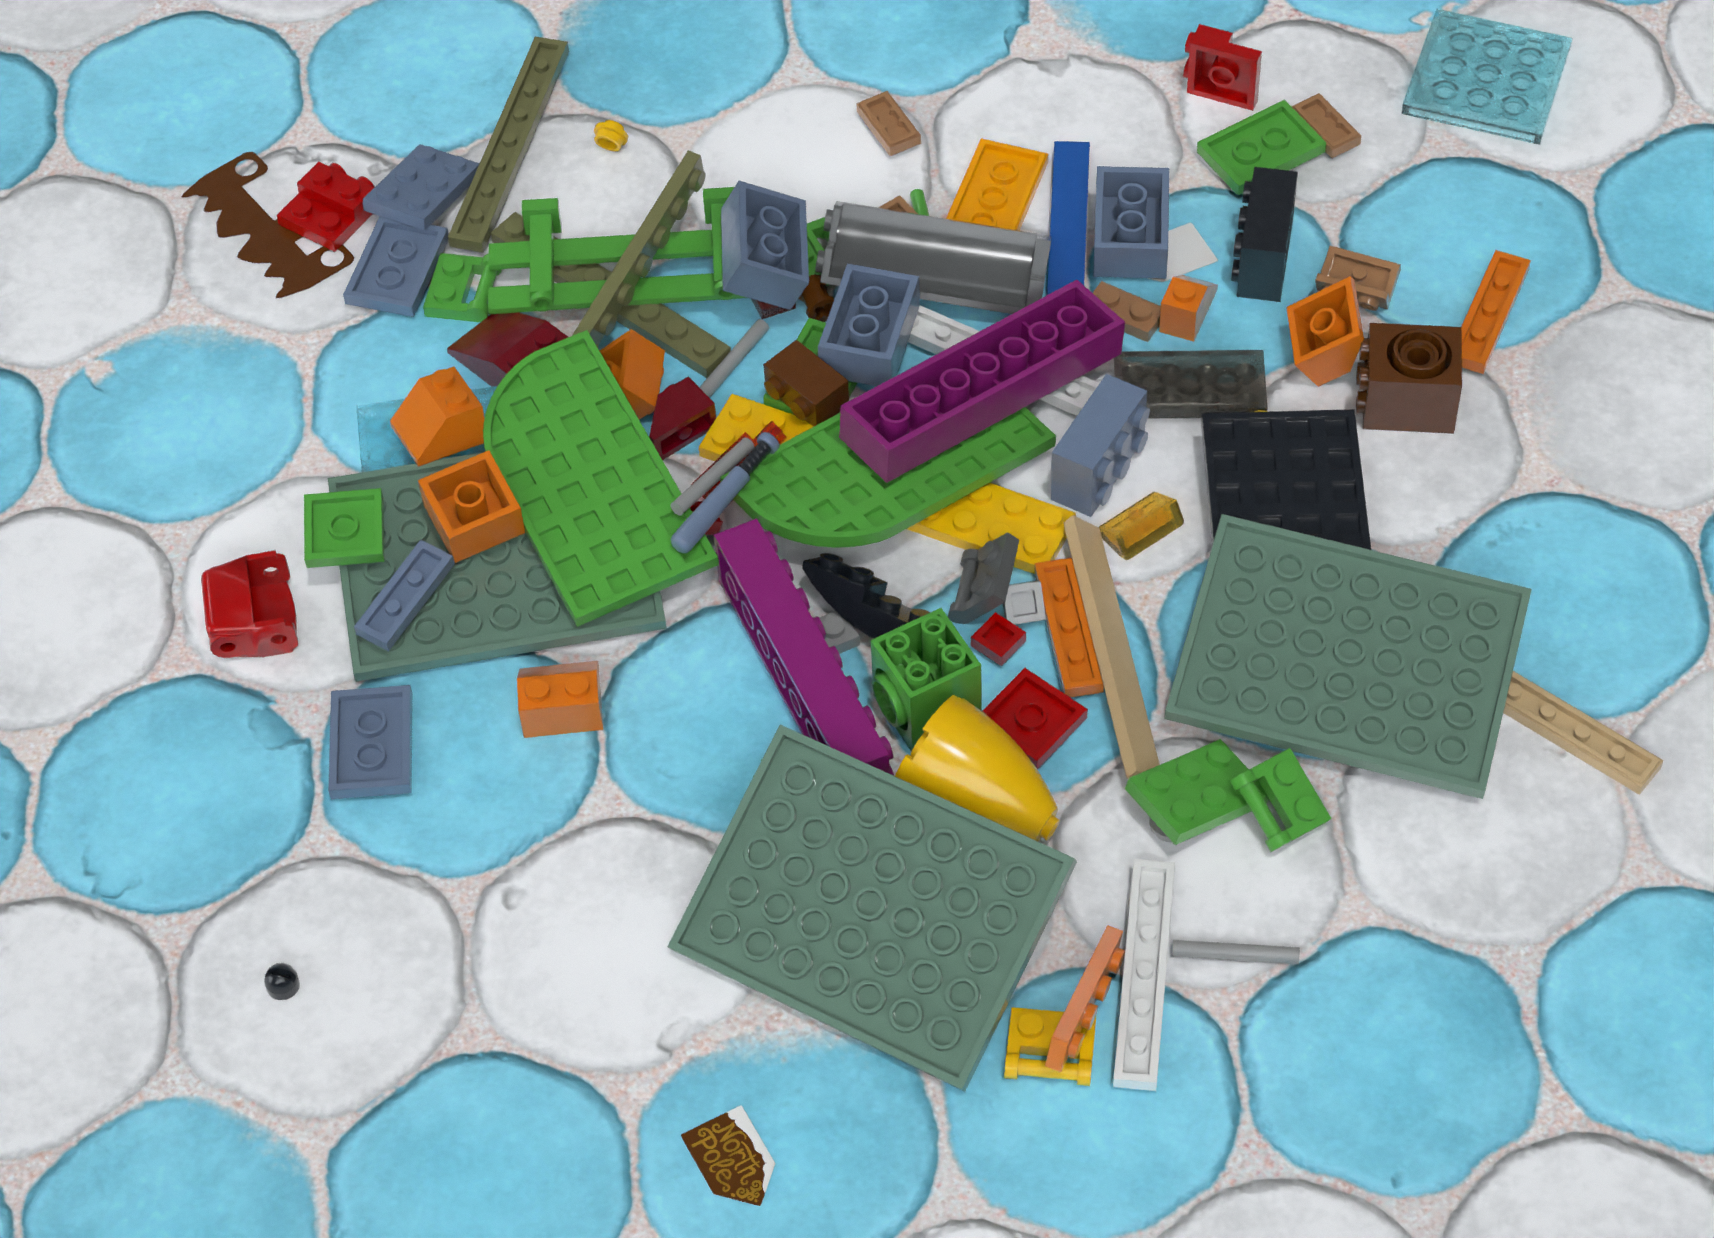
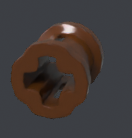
(817, 299)

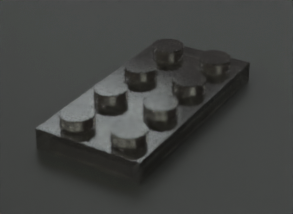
(1196, 381)

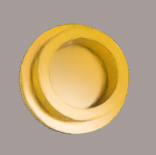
(610, 135)

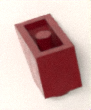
(680, 417)

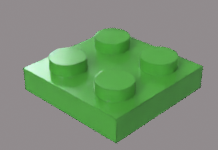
(344, 528)

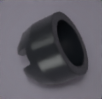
(279, 986)

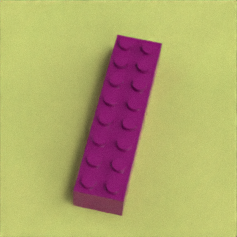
(981, 380)
(795, 646)

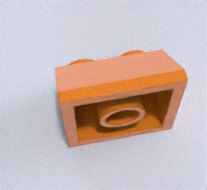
(1326, 332)
(637, 369)
(439, 417)
(559, 699)

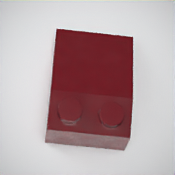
(501, 343)

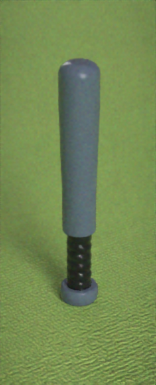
(711, 508)

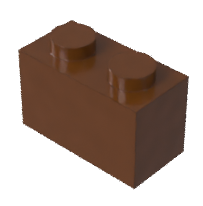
(805, 384)

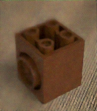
(1410, 378)

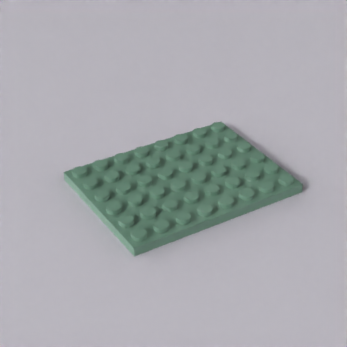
(483, 606)
(1350, 655)
(873, 906)

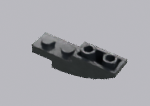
(858, 595)

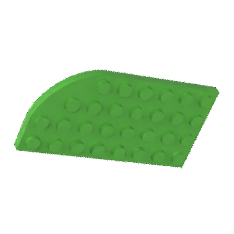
(588, 481)
(829, 497)

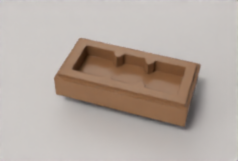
(888, 123)
(1329, 124)

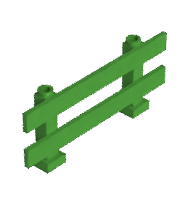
(544, 252)

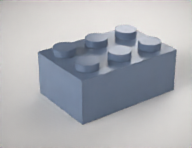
(1131, 222)
(764, 245)
(870, 324)
(1099, 445)

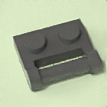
(984, 579)

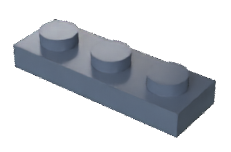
(404, 595)

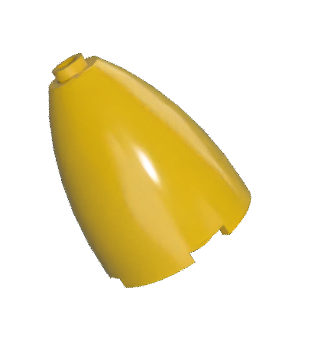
(980, 769)

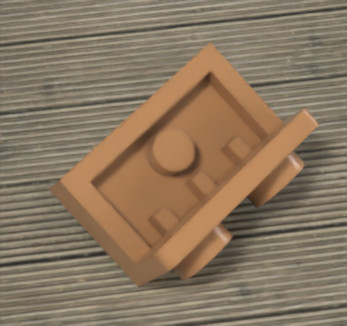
(1373, 277)

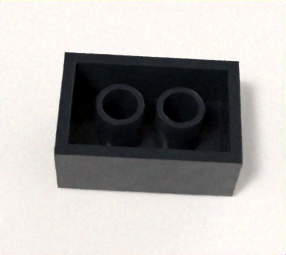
(1266, 234)

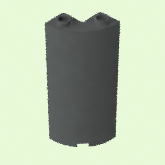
(953, 258)

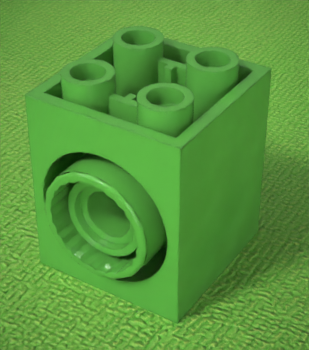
(919, 670)

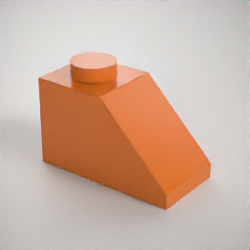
(1185, 306)

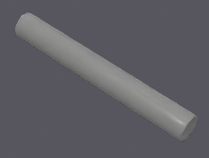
(734, 357)
(712, 476)
(1235, 951)

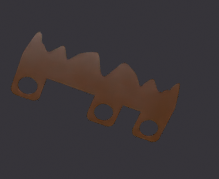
(267, 238)

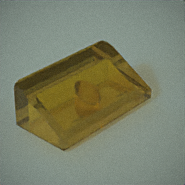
(1142, 525)

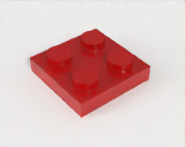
(1035, 715)

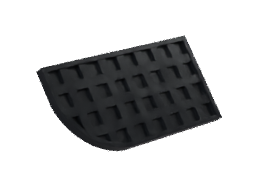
(1287, 472)

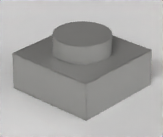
(1024, 603)
(839, 632)

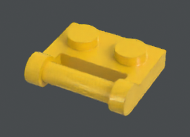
(1031, 1035)

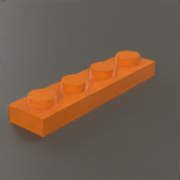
(1491, 309)
(1069, 628)
(1081, 1008)

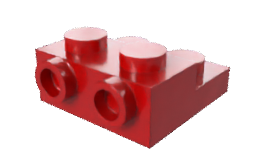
(1221, 68)
(327, 206)

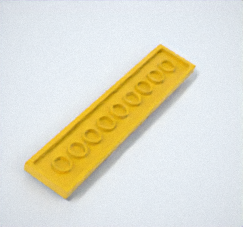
(964, 524)

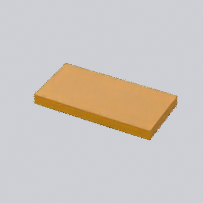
(998, 185)

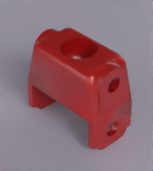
(250, 608)

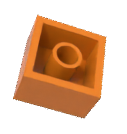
(471, 506)

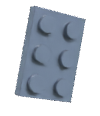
(421, 187)
(395, 267)
(370, 742)

